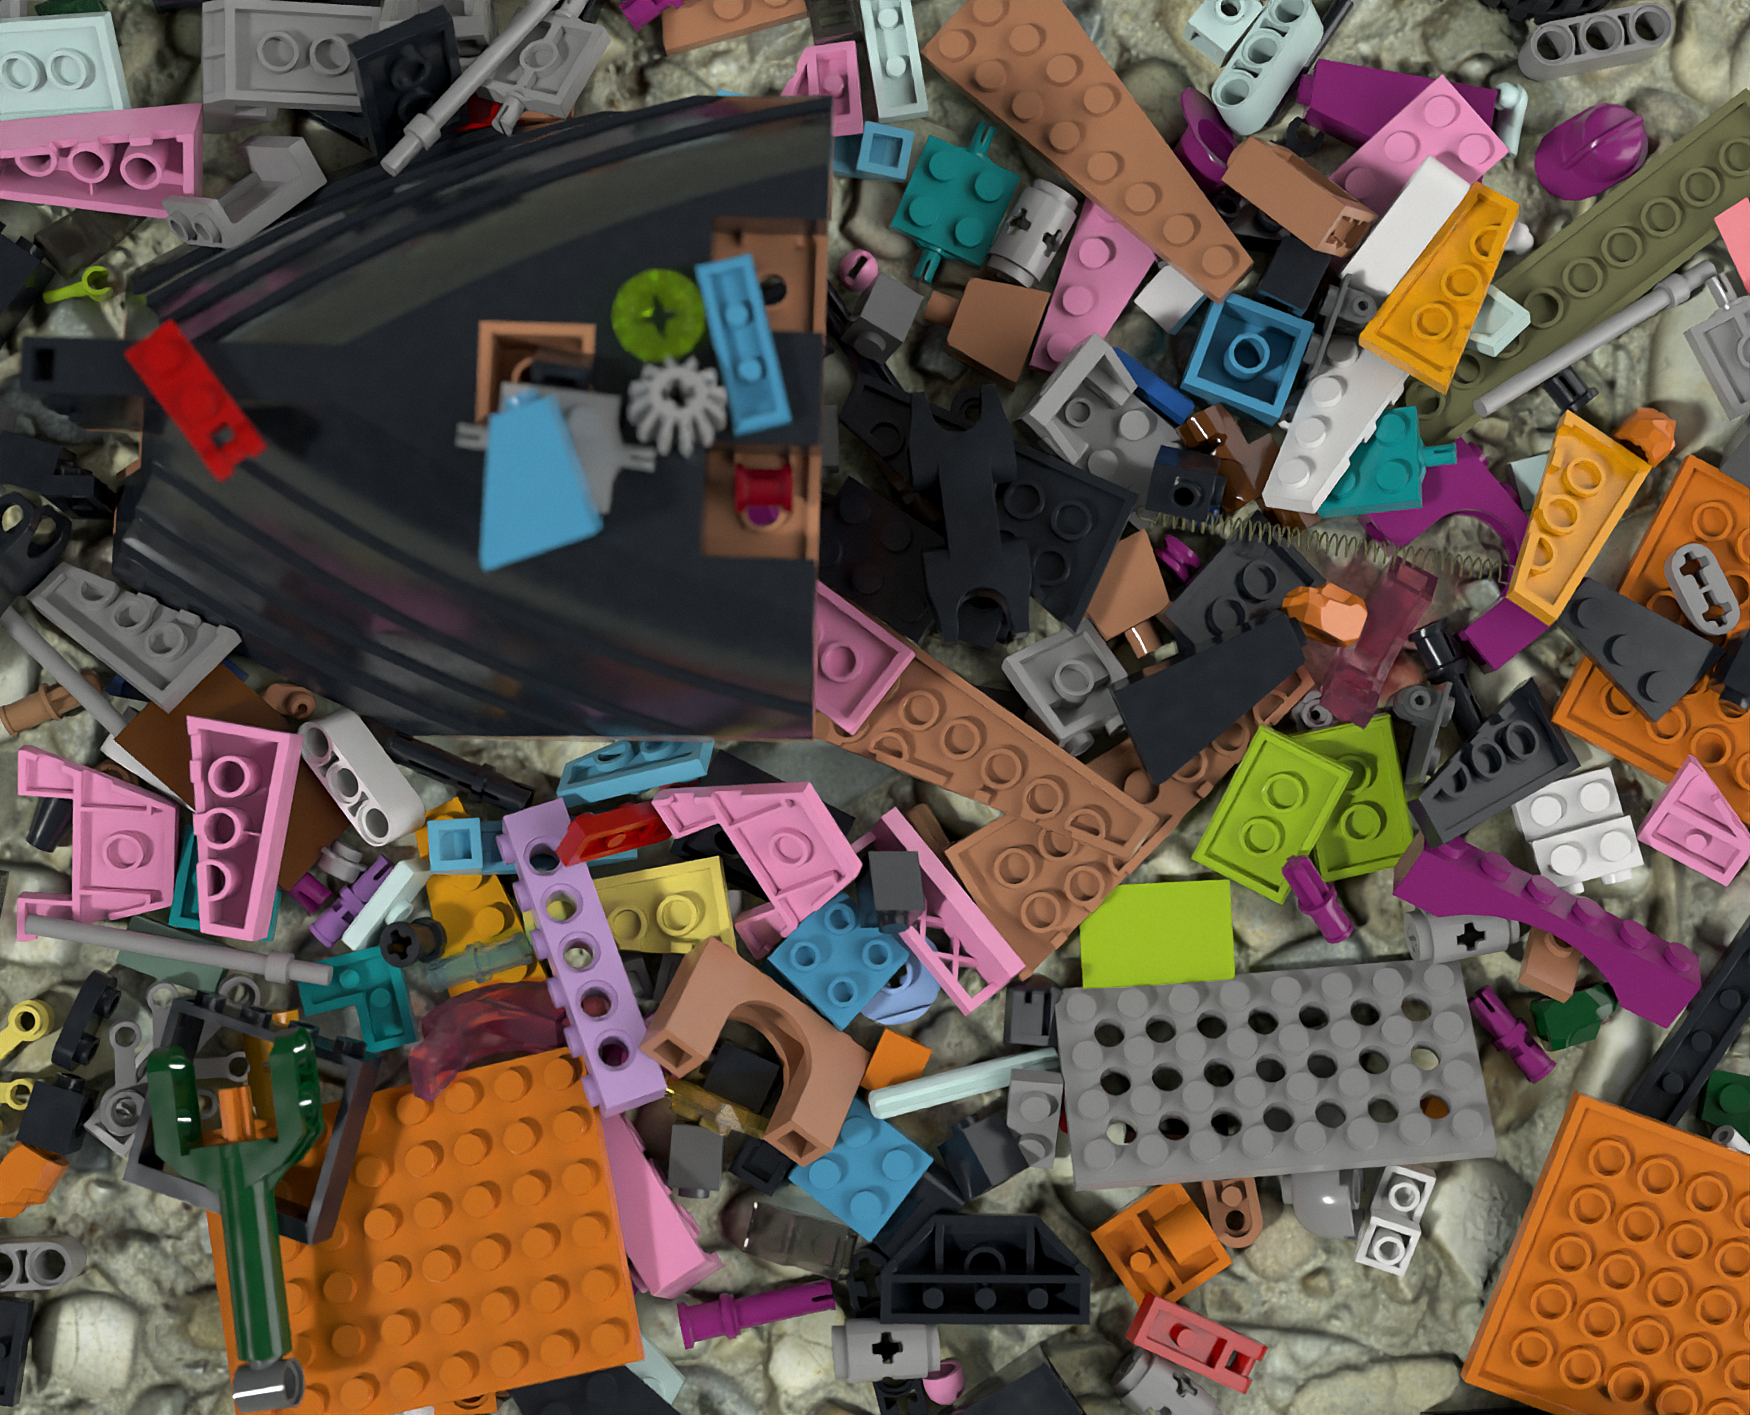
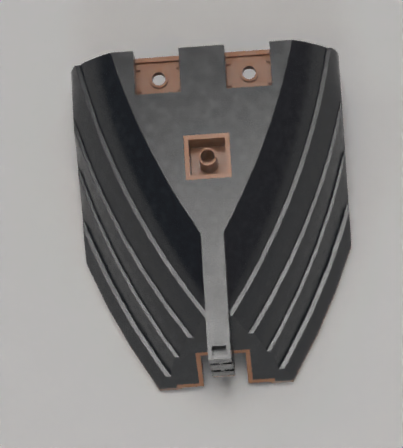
(396, 315)

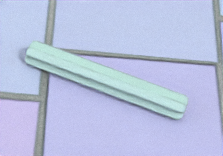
(958, 1082)

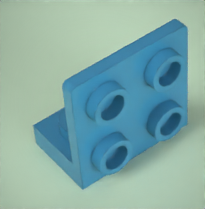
(835, 961)

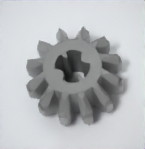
(698, 399)

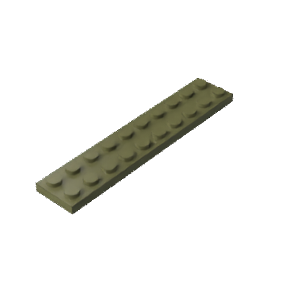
(1603, 261)

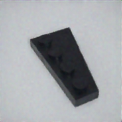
(1495, 767)

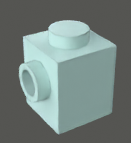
(1221, 27)

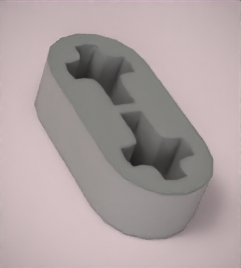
(1712, 584)

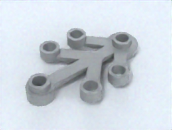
(126, 1084)

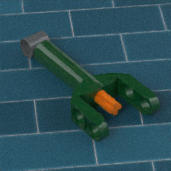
(244, 1178)

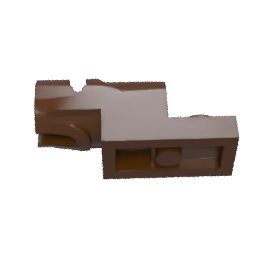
(1242, 463)

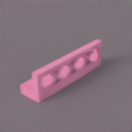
(953, 913)

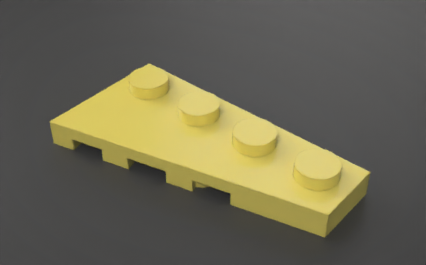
(661, 907)

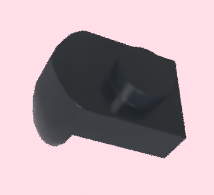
(1031, 1011)

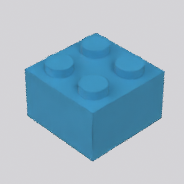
(1246, 359)
(865, 1171)

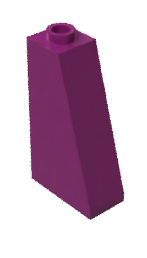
(1359, 100)

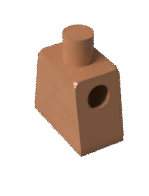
(990, 327)
(1130, 596)

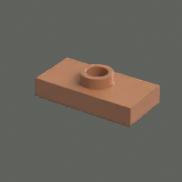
(1549, 965)

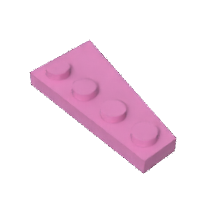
(1093, 286)

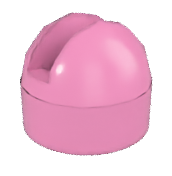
(866, 274)
(946, 1384)

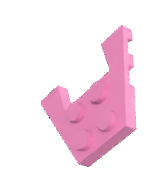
(782, 839)
(120, 843)

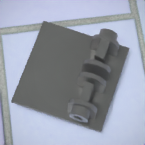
(1338, 313)
(1426, 711)

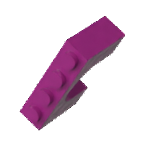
(1474, 493)

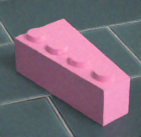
(105, 159)
(241, 821)
(654, 1230)

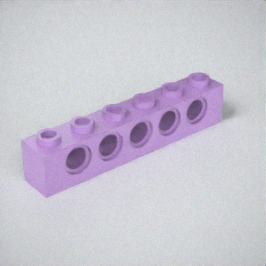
(640, 1077)

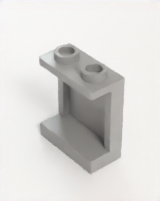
(280, 179)

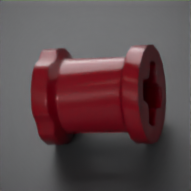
(763, 487)

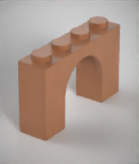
(816, 1058)

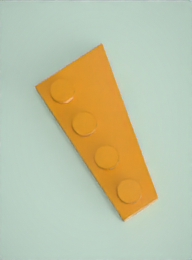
(1441, 294)
(1573, 514)
(473, 908)

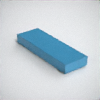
(743, 344)

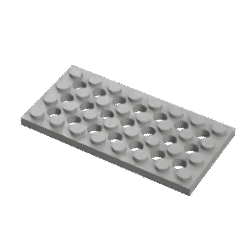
(1256, 1149)

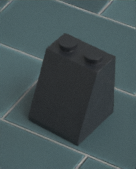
(1020, 1388)

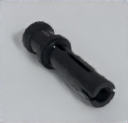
(1445, 665)

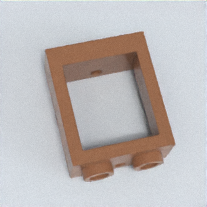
(1299, 197)

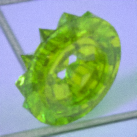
(636, 302)

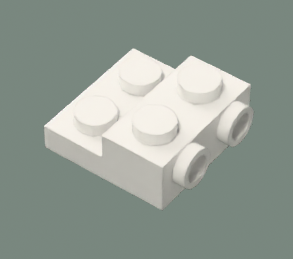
(1578, 832)

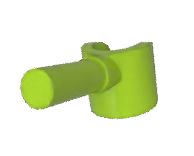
(82, 288)

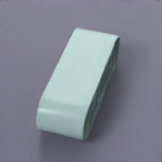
(1266, 64)

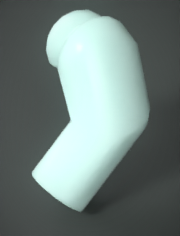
(1511, 103)

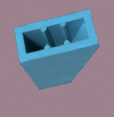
(533, 482)

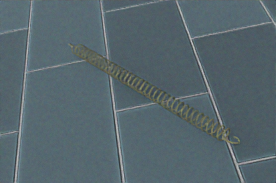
(1328, 542)

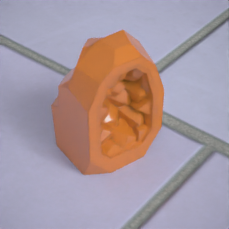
(1646, 434)
(1327, 613)
(28, 1177)

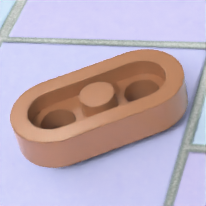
(1231, 1195)

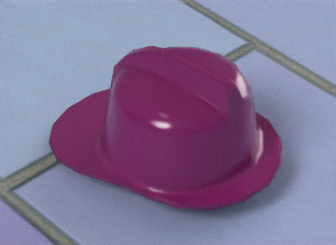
(1205, 142)
(1591, 152)

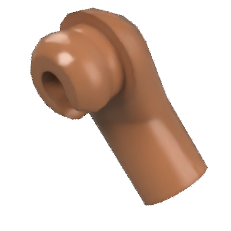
(290, 700)

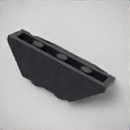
(985, 1274)

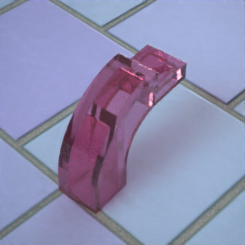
(1359, 671)
(481, 1024)

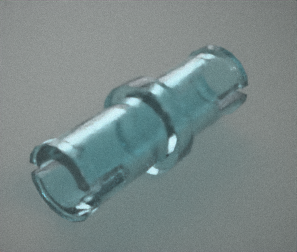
(479, 962)

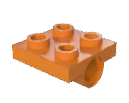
(1161, 1244)

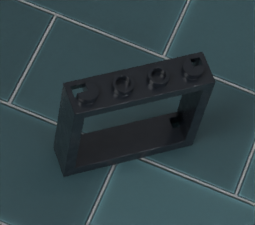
(294, 1220)

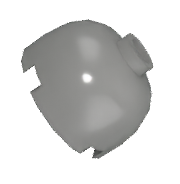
(1327, 1202)

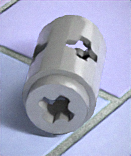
(1042, 213)
(1457, 936)
(854, 1356)
(1148, 1381)

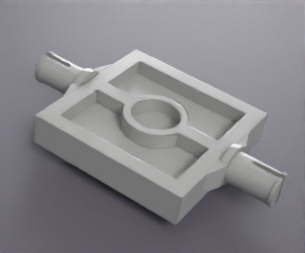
(546, 67)
(1724, 347)
(593, 430)

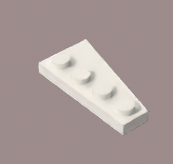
(1330, 423)

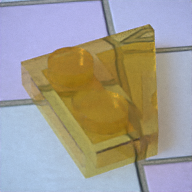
(717, 1113)

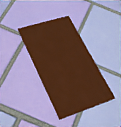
(165, 749)

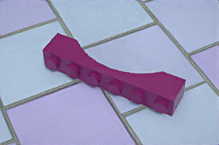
(1460, 879)

